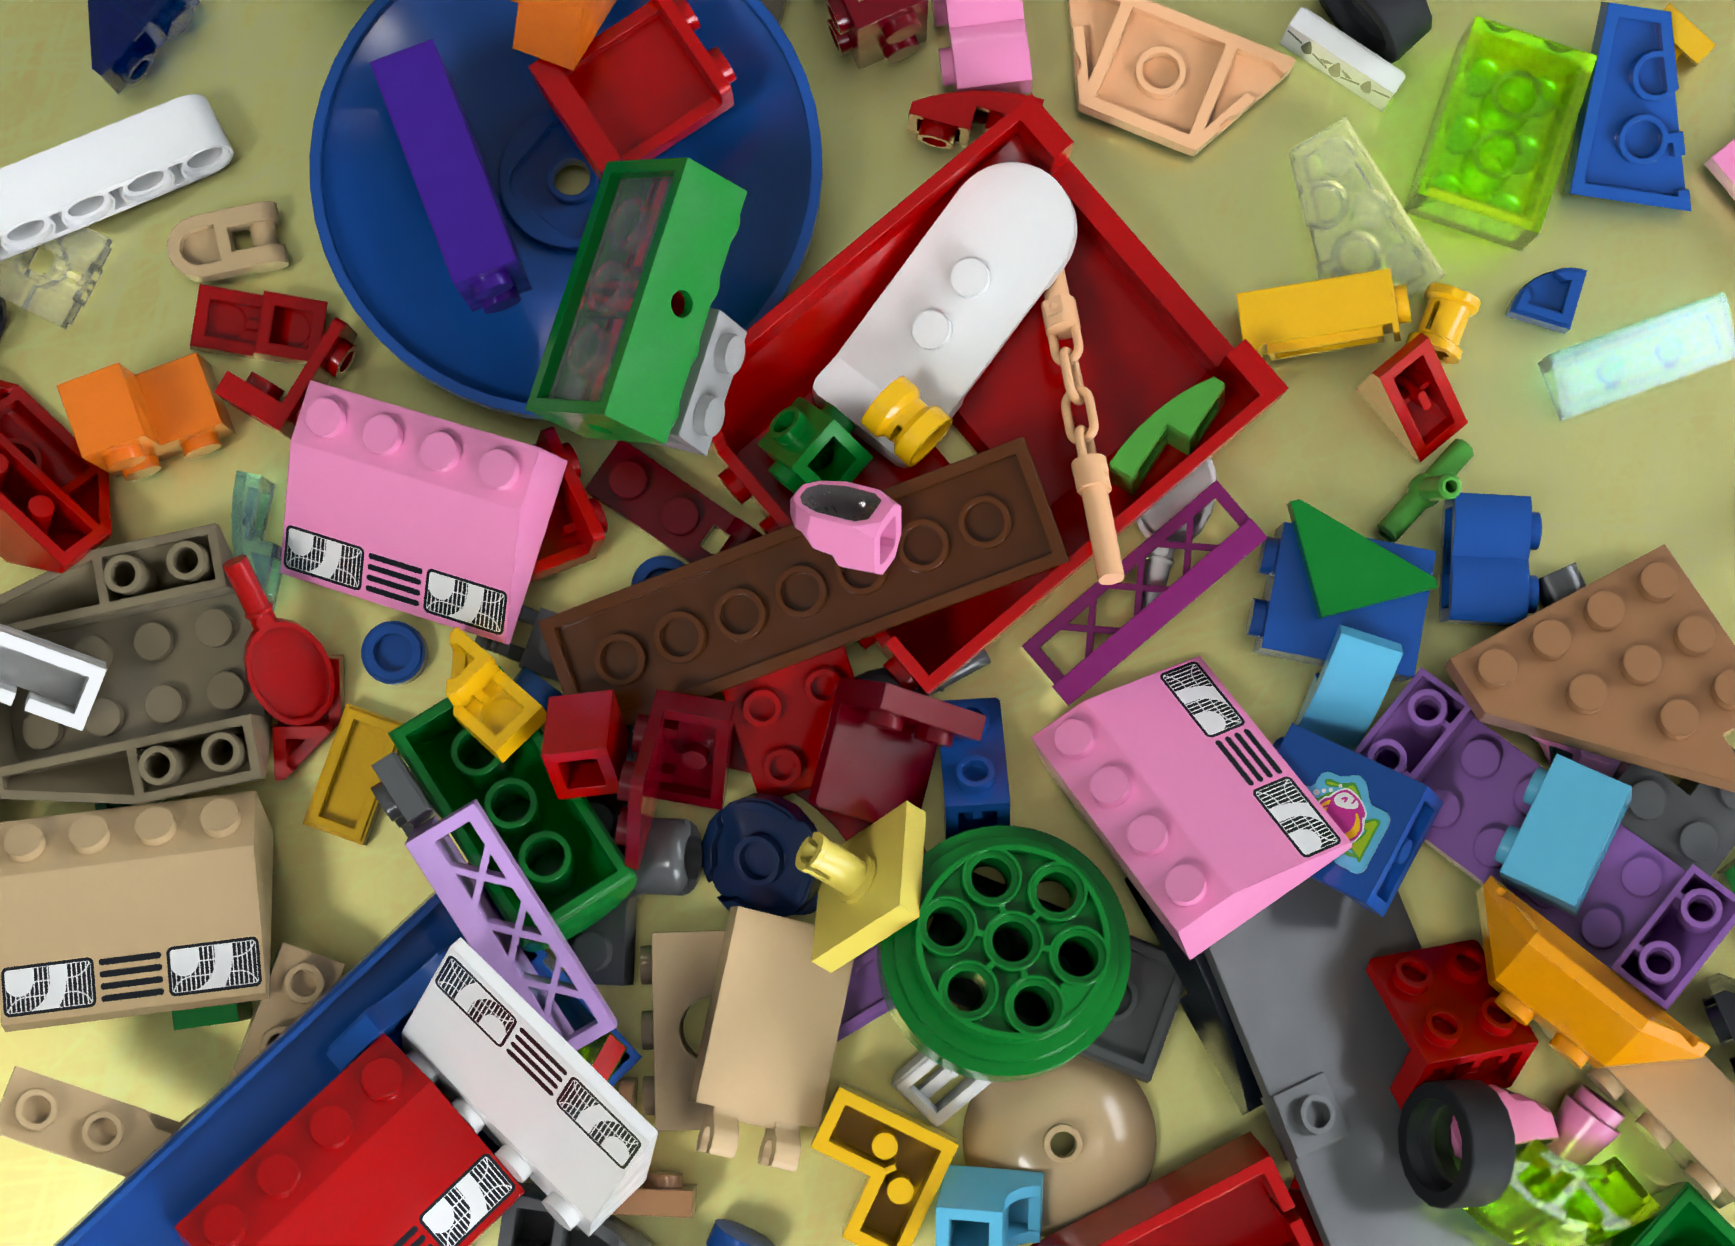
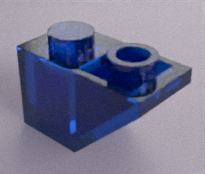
(130, 33)

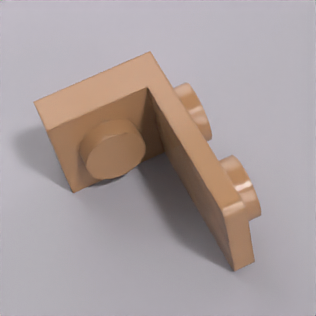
(662, 1191)

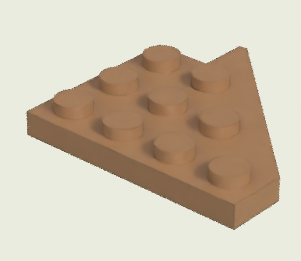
(1617, 672)

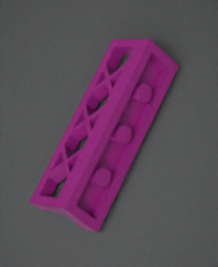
(1160, 610)

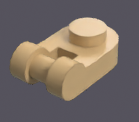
(206, 250)

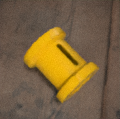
(1446, 319)

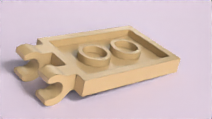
(767, 1037)

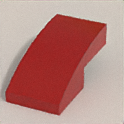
(257, 325)

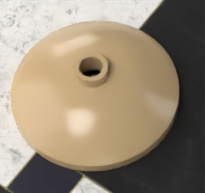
(1103, 1110)

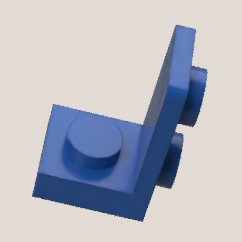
(976, 774)

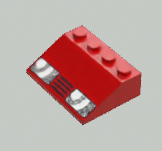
(362, 1166)

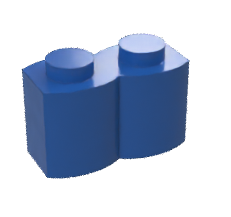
(1487, 559)

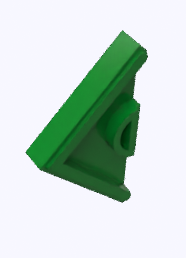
(1347, 568)

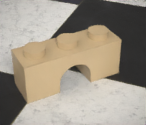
(681, 972)

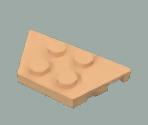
(1166, 71)

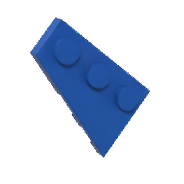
(1628, 121)

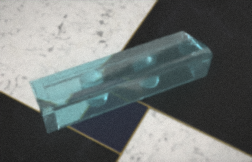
(1640, 356)

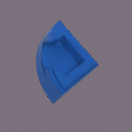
(1549, 299)

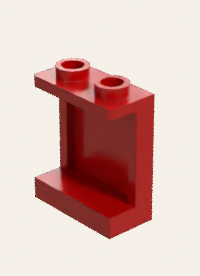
(639, 86)

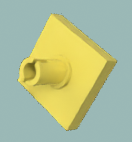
(866, 884)

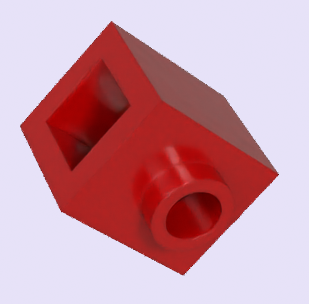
(584, 744)

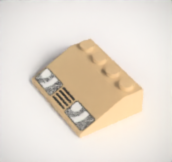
(135, 910)

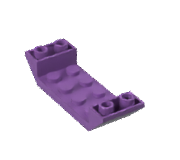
(1642, 908)

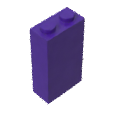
(451, 177)

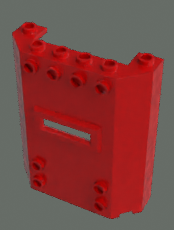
(1138, 354)

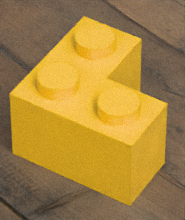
(898, 1155)

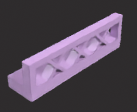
(498, 940)

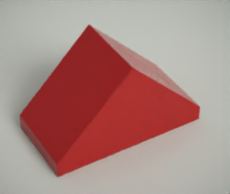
(1415, 398)

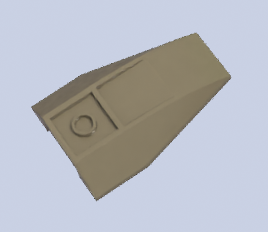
(175, 683)

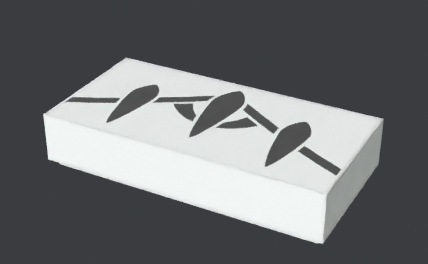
(1342, 58)

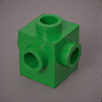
(813, 446)

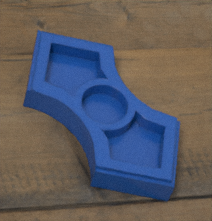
(384, 1016)

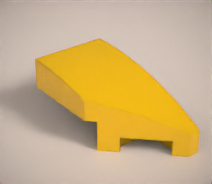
(488, 700)

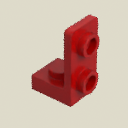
(262, 398)

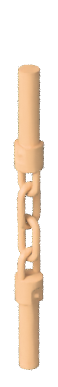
(1090, 467)

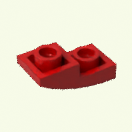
(951, 116)

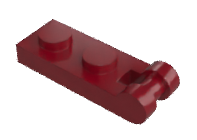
(663, 504)

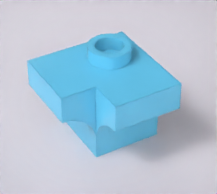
(989, 1207)

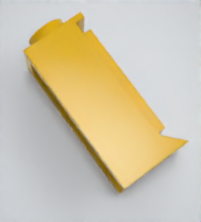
(1323, 314)

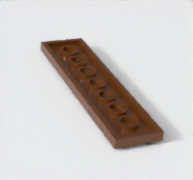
(787, 603)

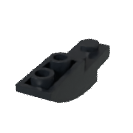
(1208, 1014)

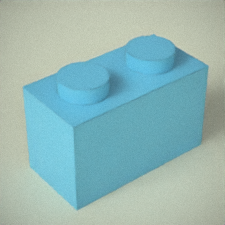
(1563, 834)

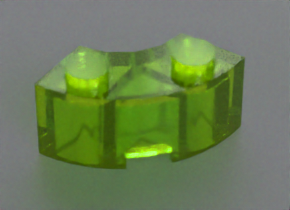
(1564, 1202)

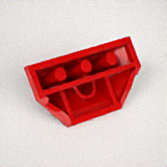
(49, 495)

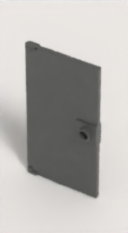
(1328, 1060)

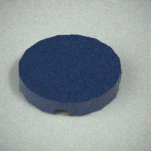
(753, 855)

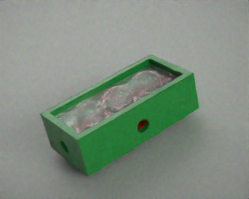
(637, 300)

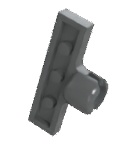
(668, 867)

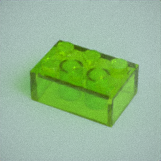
(1500, 133)

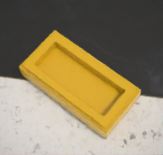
(343, 794)

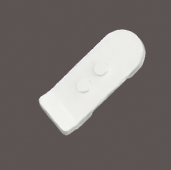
(956, 295)

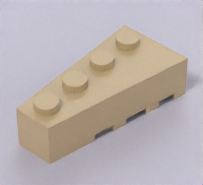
(1681, 1110)

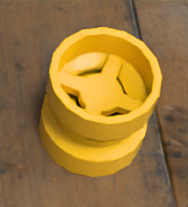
(906, 421)

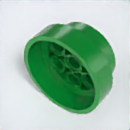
(992, 1040)

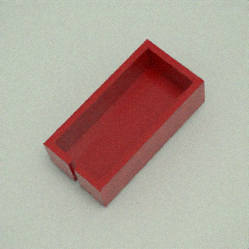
(1203, 1203)

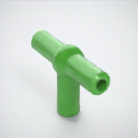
(1427, 489)

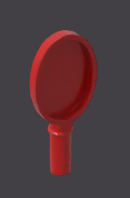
(281, 657)

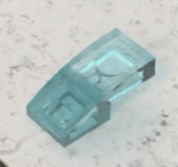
(249, 521)

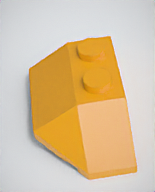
(1572, 992)

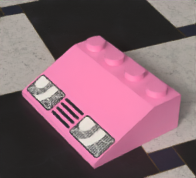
(415, 511)
(1189, 800)

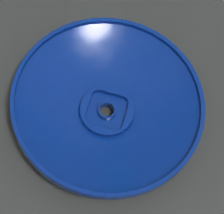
(386, 246)

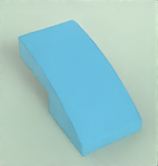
(1349, 686)

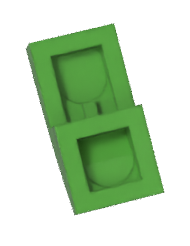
(1177, 423)

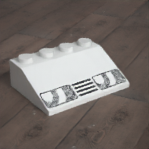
(528, 1092)

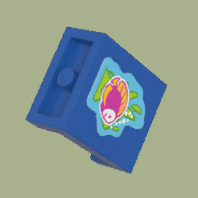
(1372, 805)

